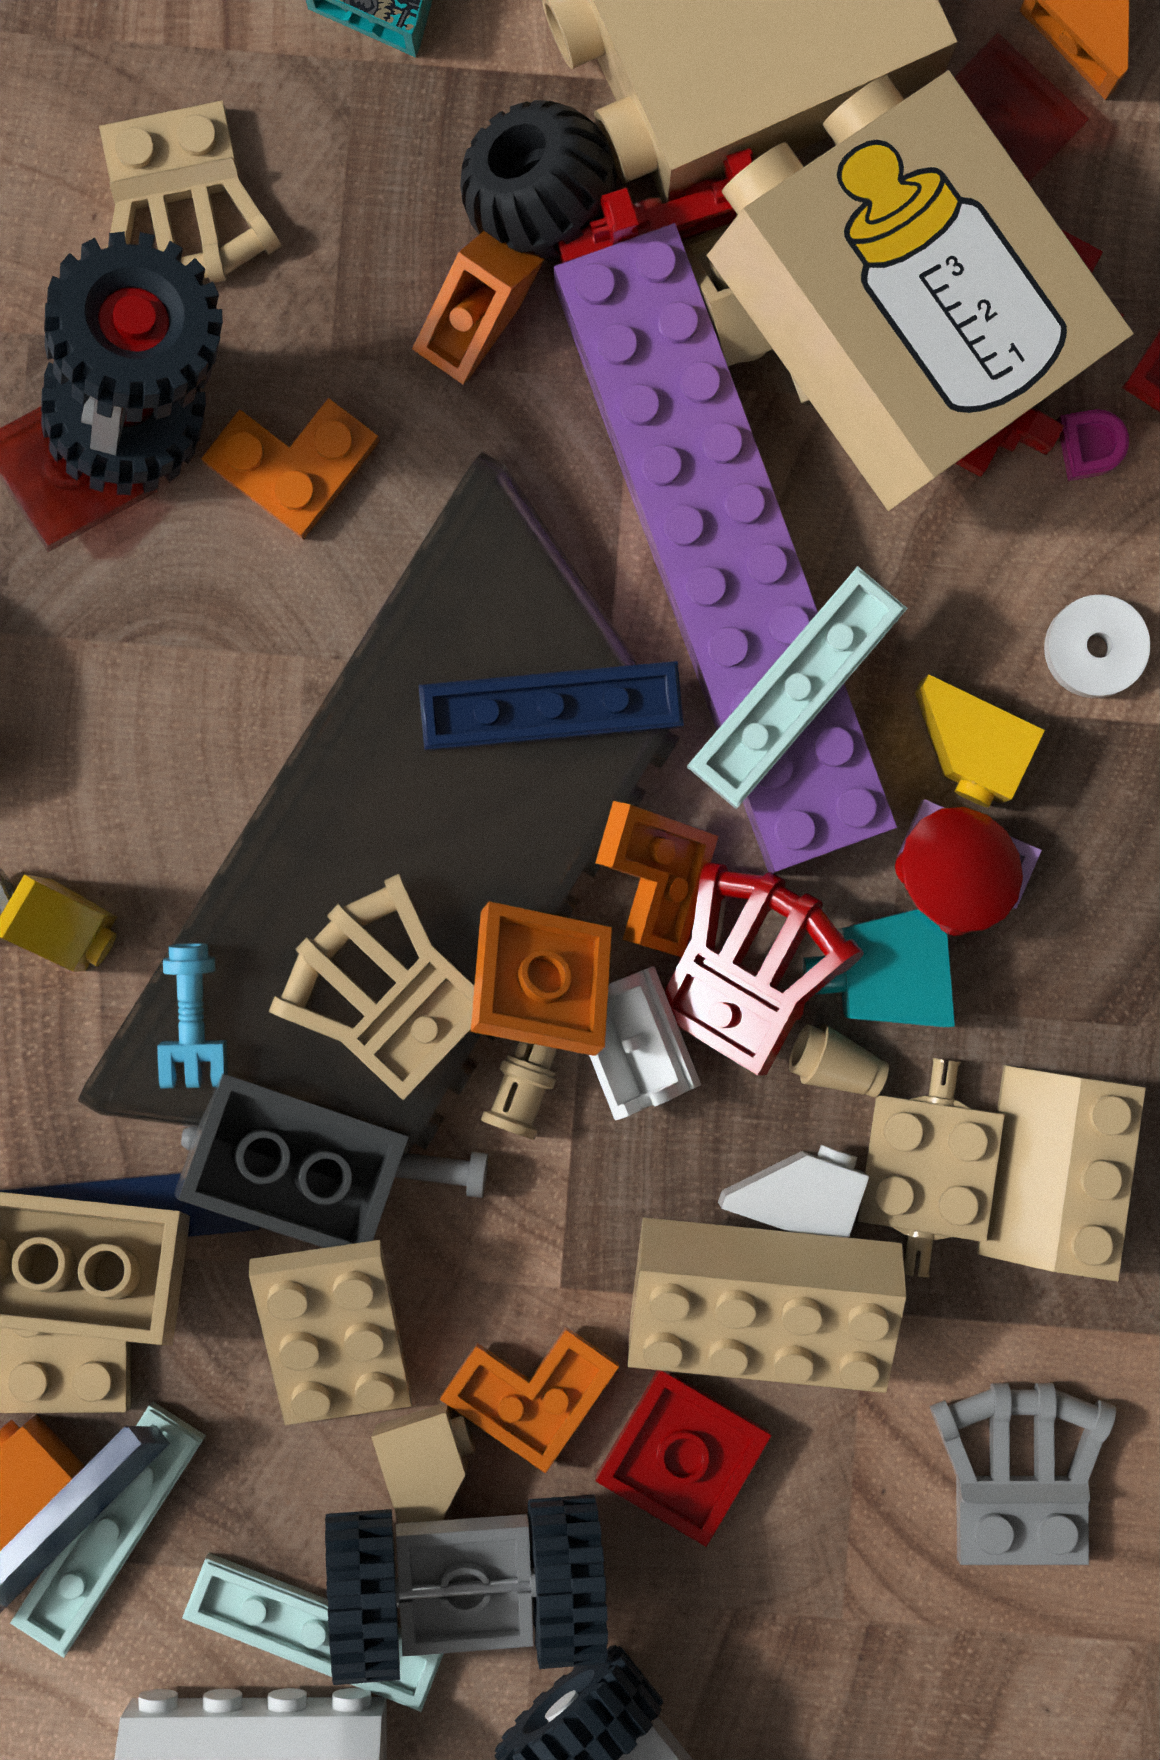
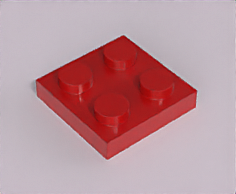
(683, 1456)

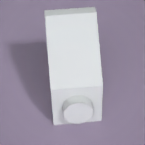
(802, 1193)

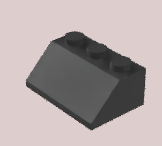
(290, 1165)

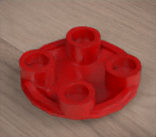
(961, 870)

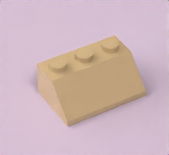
(1063, 1172)

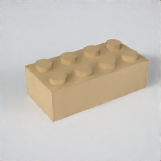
(90, 1268)
(766, 1305)

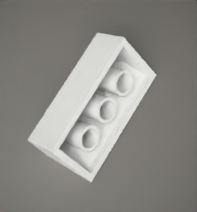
(239, 1728)

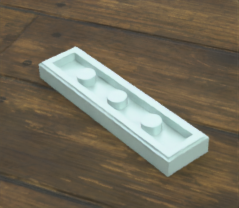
(796, 687)
(88, 1566)
(290, 1625)

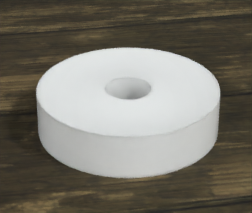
(1125, 640)

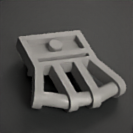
(1023, 1517)

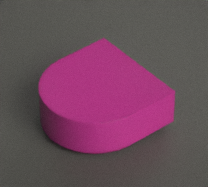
(1092, 443)

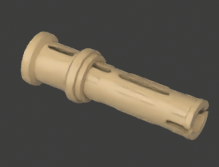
(522, 1089)

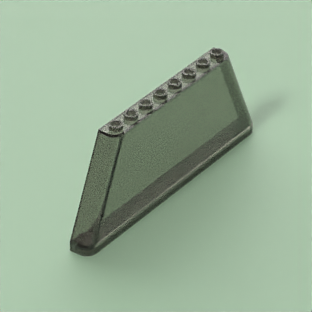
(370, 803)

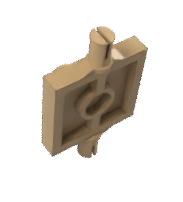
(931, 1167)

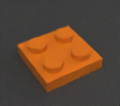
(541, 979)

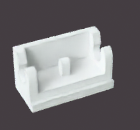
(643, 1048)

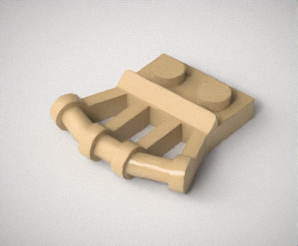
(178, 159)
(413, 1021)

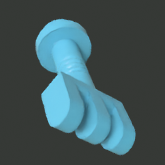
(189, 964)

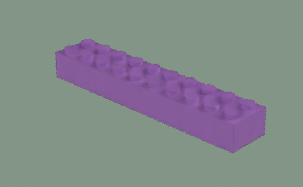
(714, 528)

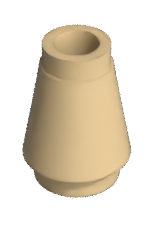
(835, 1062)

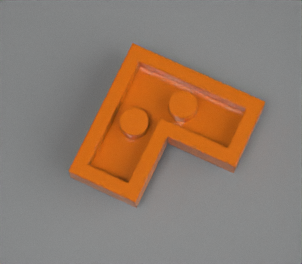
(297, 480)
(669, 865)
(534, 1413)

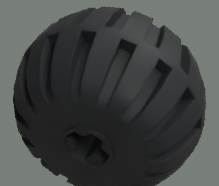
(537, 176)

